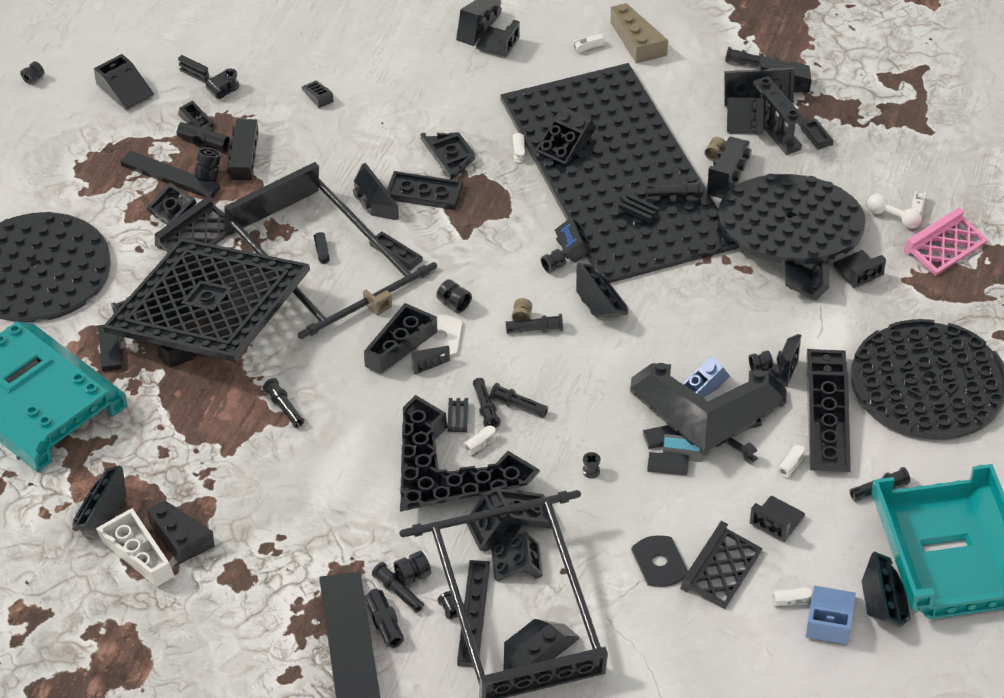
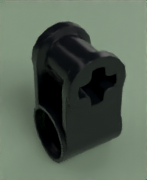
(222, 84)

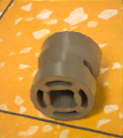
(714, 147)
(522, 309)

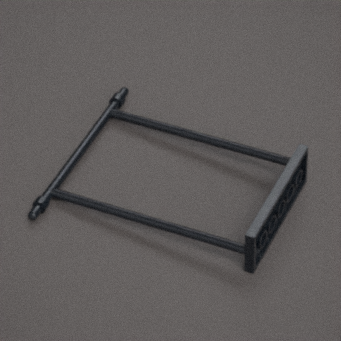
(287, 192)
(539, 674)

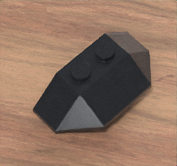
(374, 195)
(598, 293)
(102, 501)
(884, 591)
(537, 643)

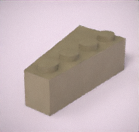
(637, 34)

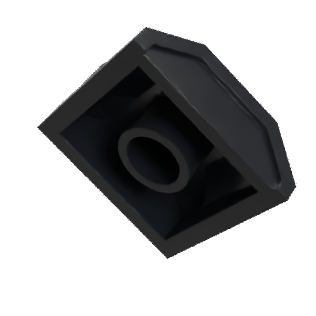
(170, 204)
(787, 360)

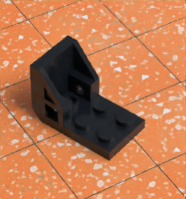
(501, 528)

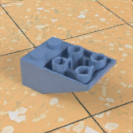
(830, 615)

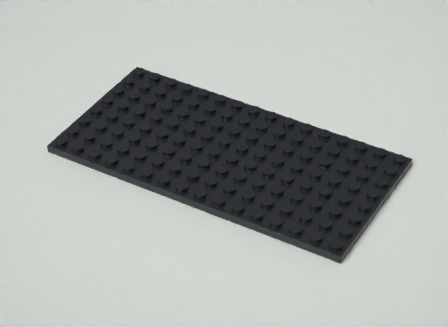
(621, 158)

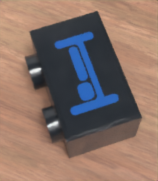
(573, 240)

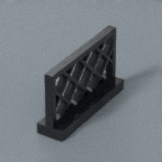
(186, 223)
(704, 560)

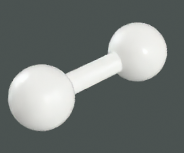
(878, 204)

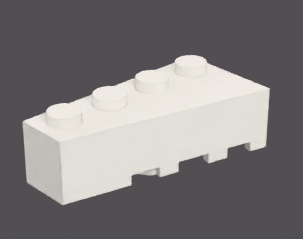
(134, 544)

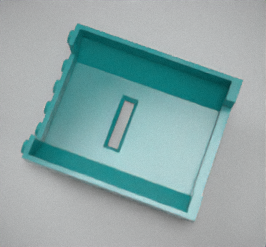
(49, 397)
(955, 578)

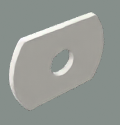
(452, 328)

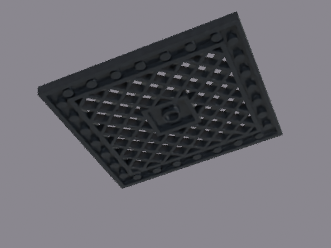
(207, 299)

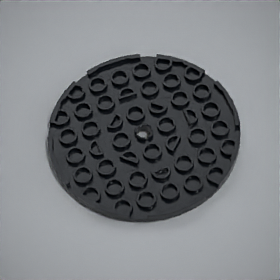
(762, 221)
(70, 268)
(964, 373)

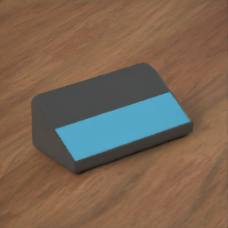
(678, 445)

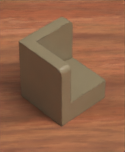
(379, 303)

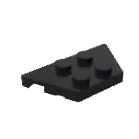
(449, 151)

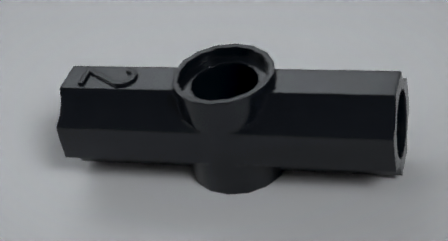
(203, 136)
(384, 618)

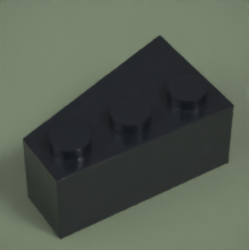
(475, 20)
(179, 531)

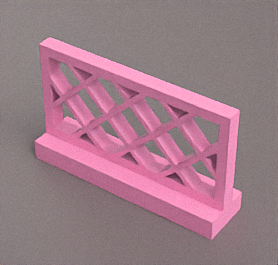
(924, 240)

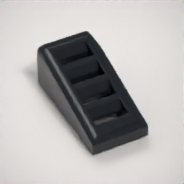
(318, 93)
(196, 111)
(429, 358)

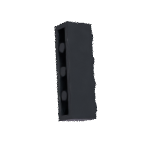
(243, 149)

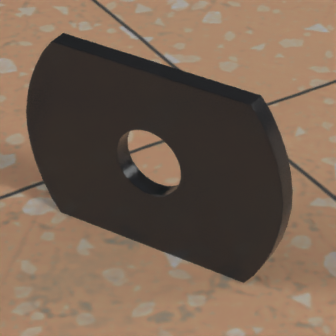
(655, 575)

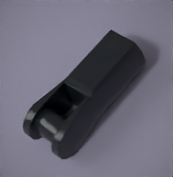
(321, 247)

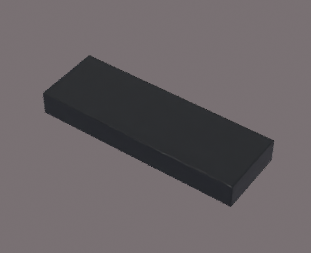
(404, 254)
(109, 350)

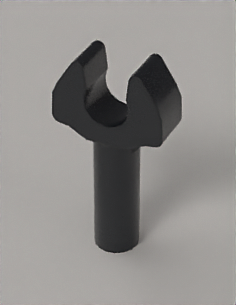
(747, 450)

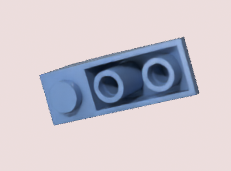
(707, 378)

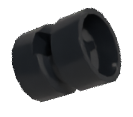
(207, 166)
(454, 296)
(414, 567)

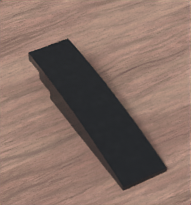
(828, 410)
(349, 636)

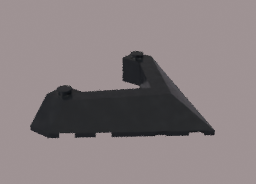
(705, 421)
(427, 485)

